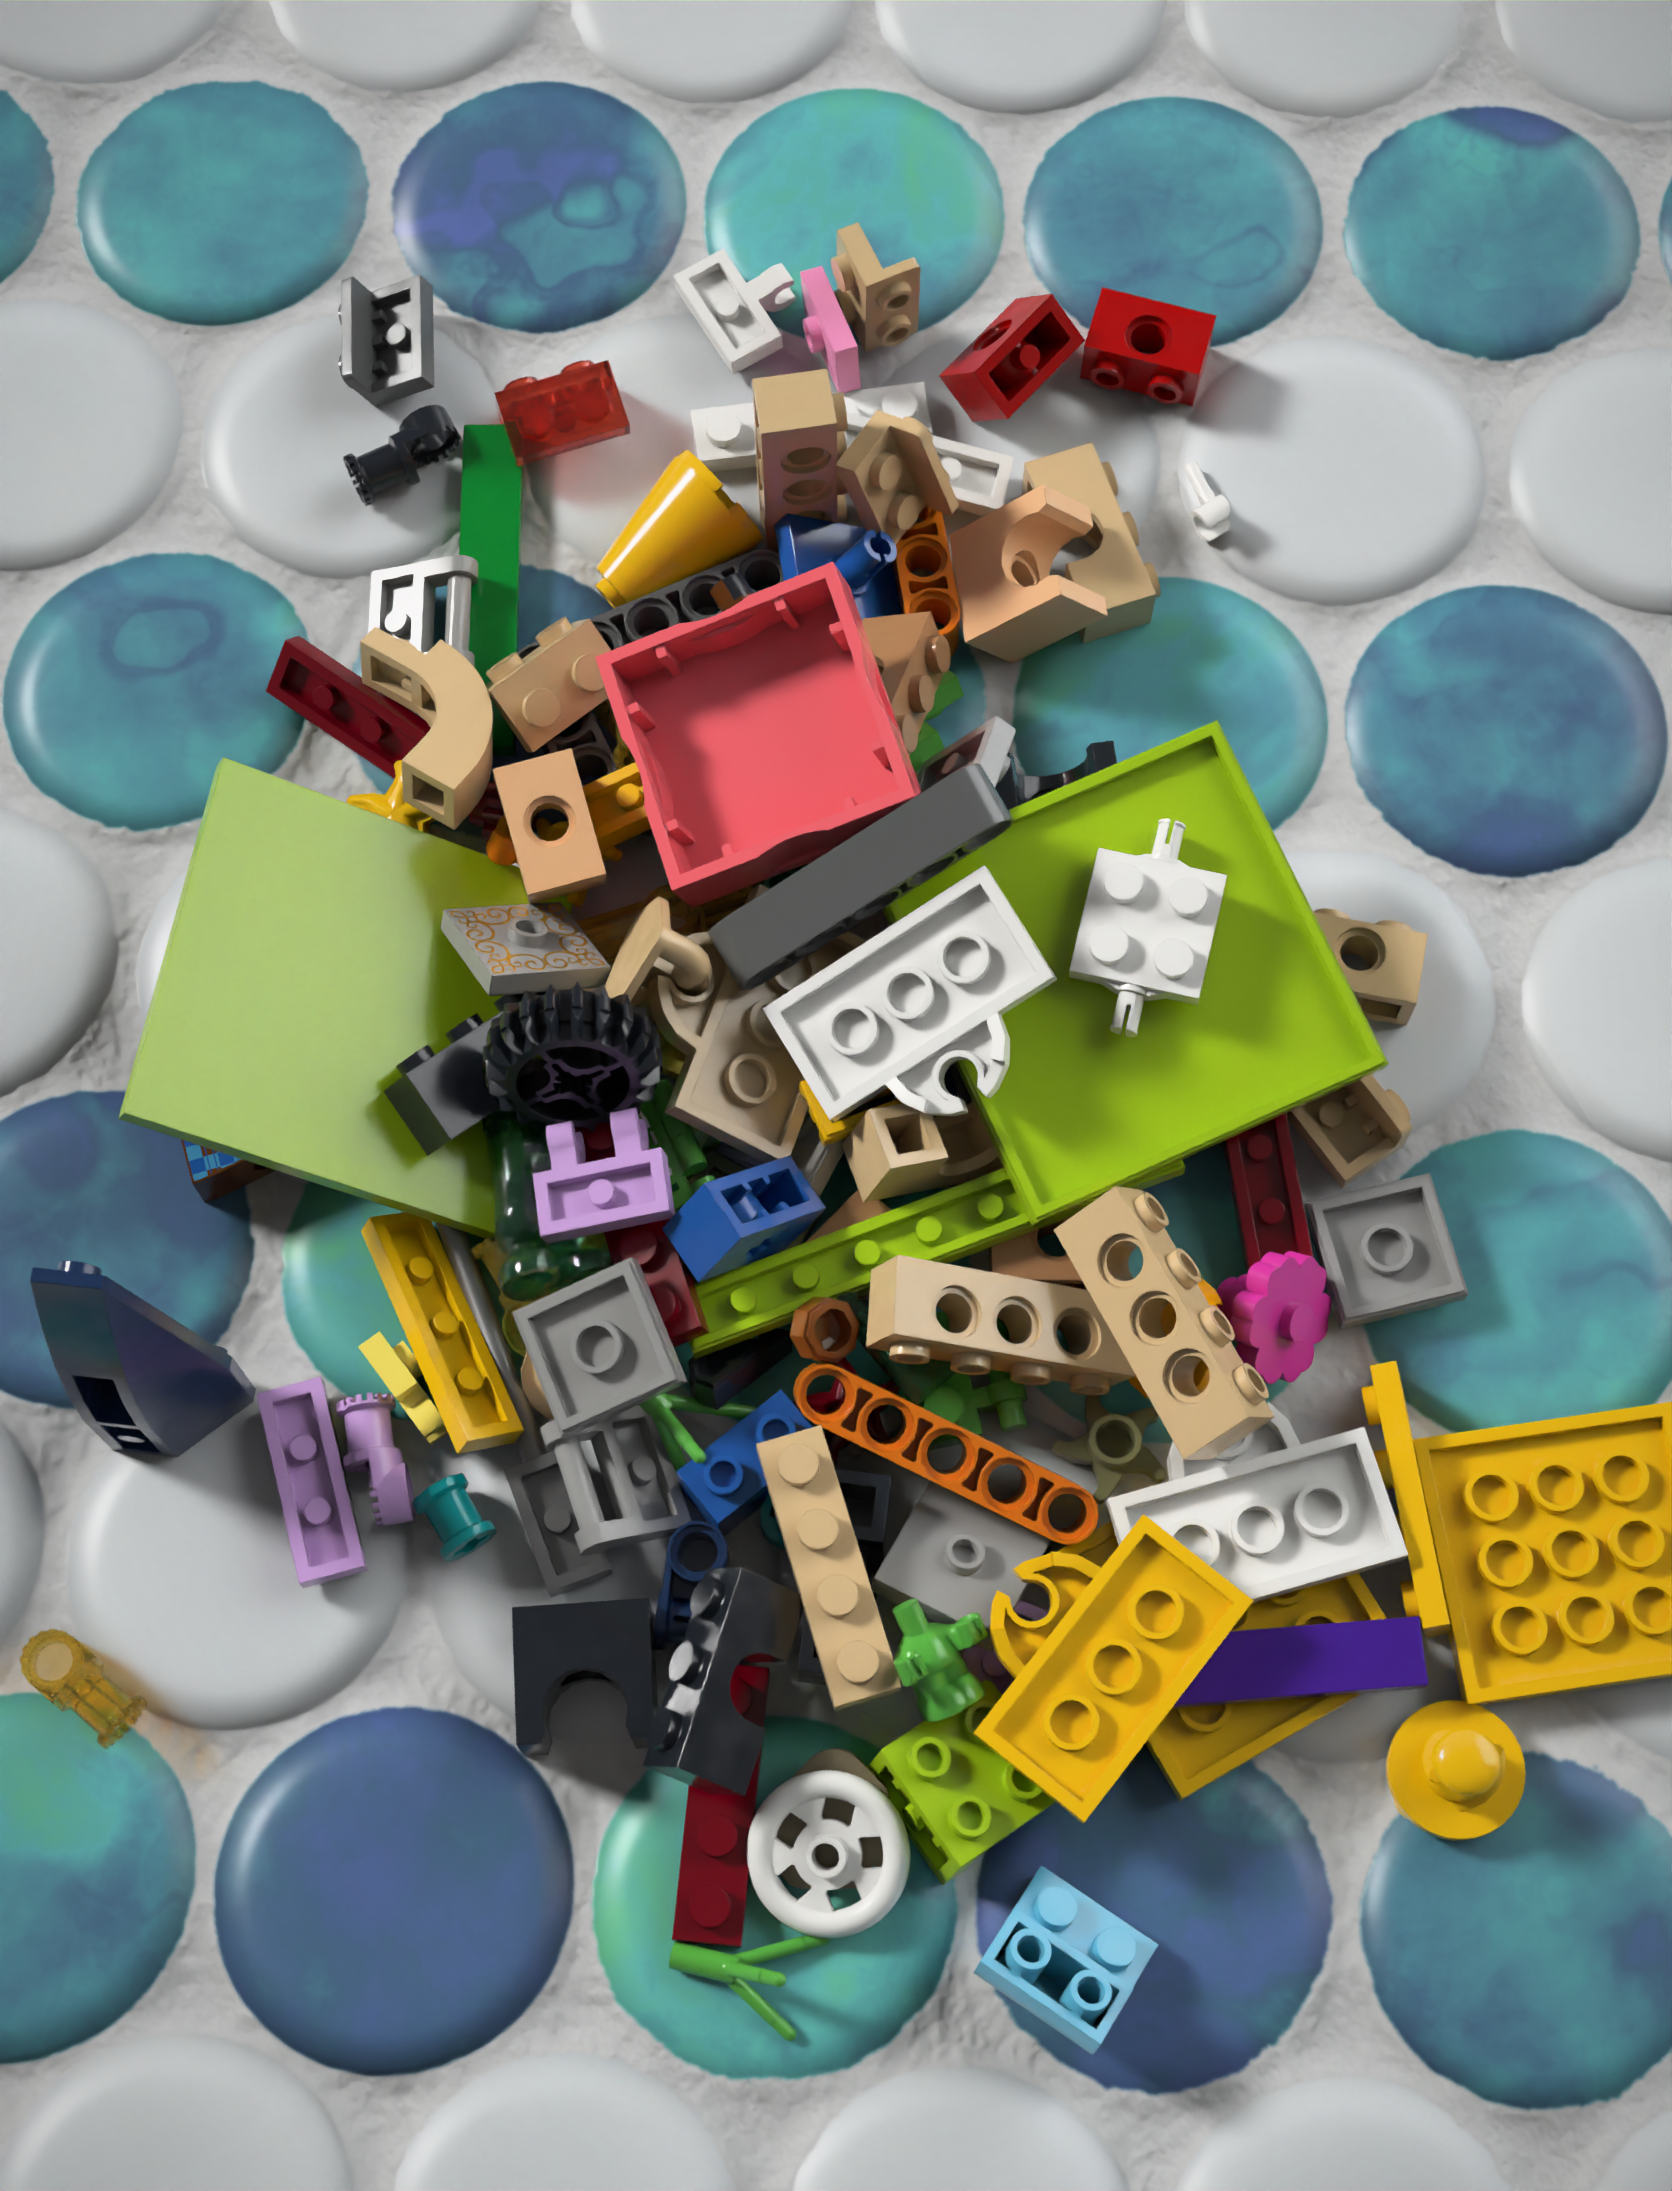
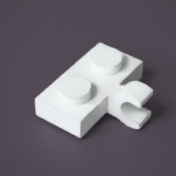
(734, 310)

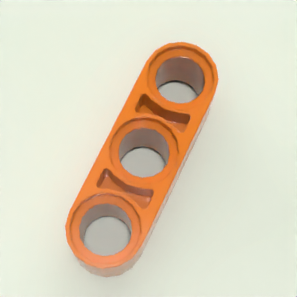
(927, 548)

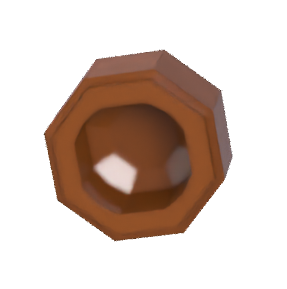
(824, 1329)

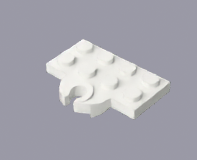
(915, 1004)
(1274, 1510)

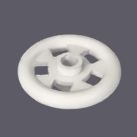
(872, 1817)

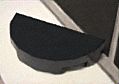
(727, 1372)

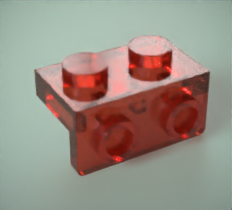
(561, 411)

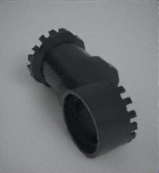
(418, 443)

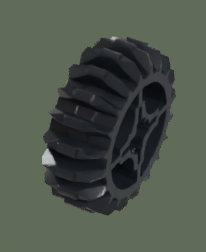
(572, 1057)

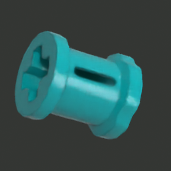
(454, 1517)

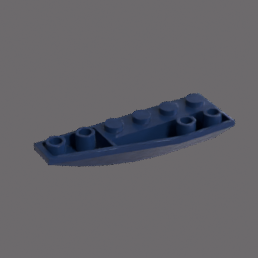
(132, 1367)

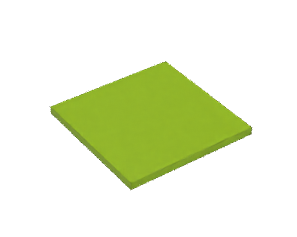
(301, 984)
(1271, 1012)

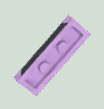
(312, 1482)

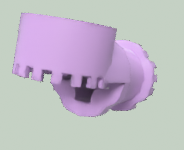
(373, 1451)

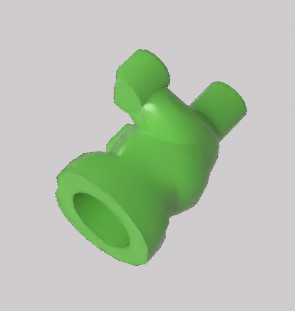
(932, 1661)

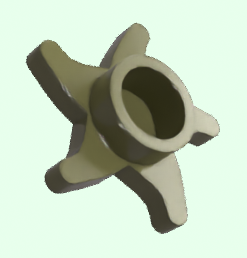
(1112, 1446)

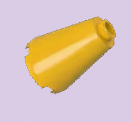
(675, 533)

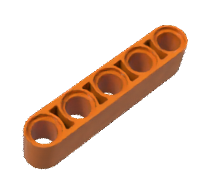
(969, 1475)

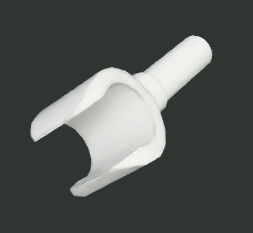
(1212, 516)

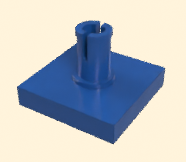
(859, 555)

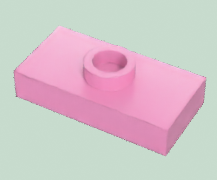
(829, 331)

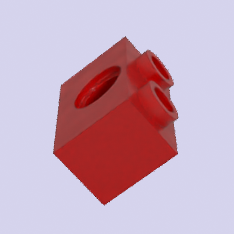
(1135, 323)
(1012, 358)

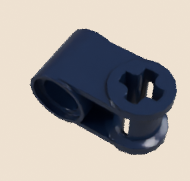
(680, 1583)

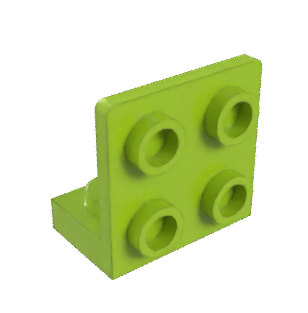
(956, 1789)

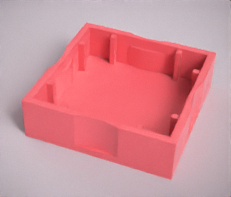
(759, 734)

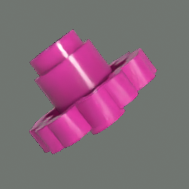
(1277, 1313)

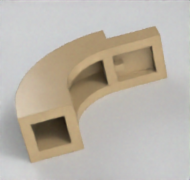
(454, 759)

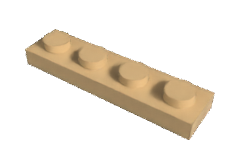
(828, 1568)

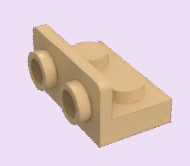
(895, 474)

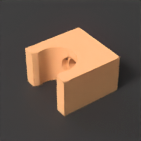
(1005, 581)
(556, 866)

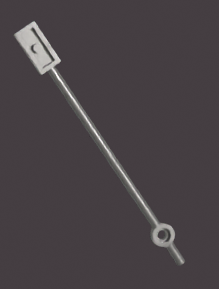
(538, 1479)

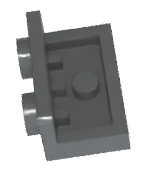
(387, 339)

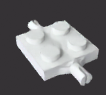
(1147, 927)

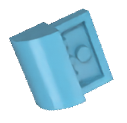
(1066, 1960)

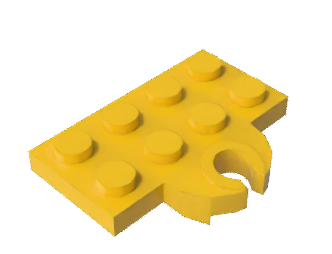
(1102, 1660)

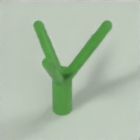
(674, 1433)
(738, 1968)

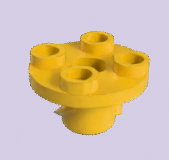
(1455, 1770)

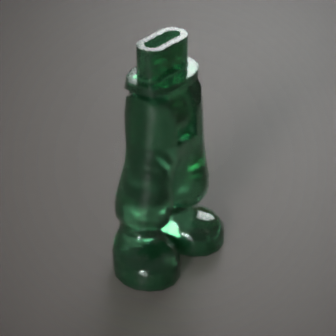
(531, 1264)

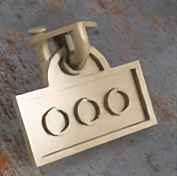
(736, 1067)

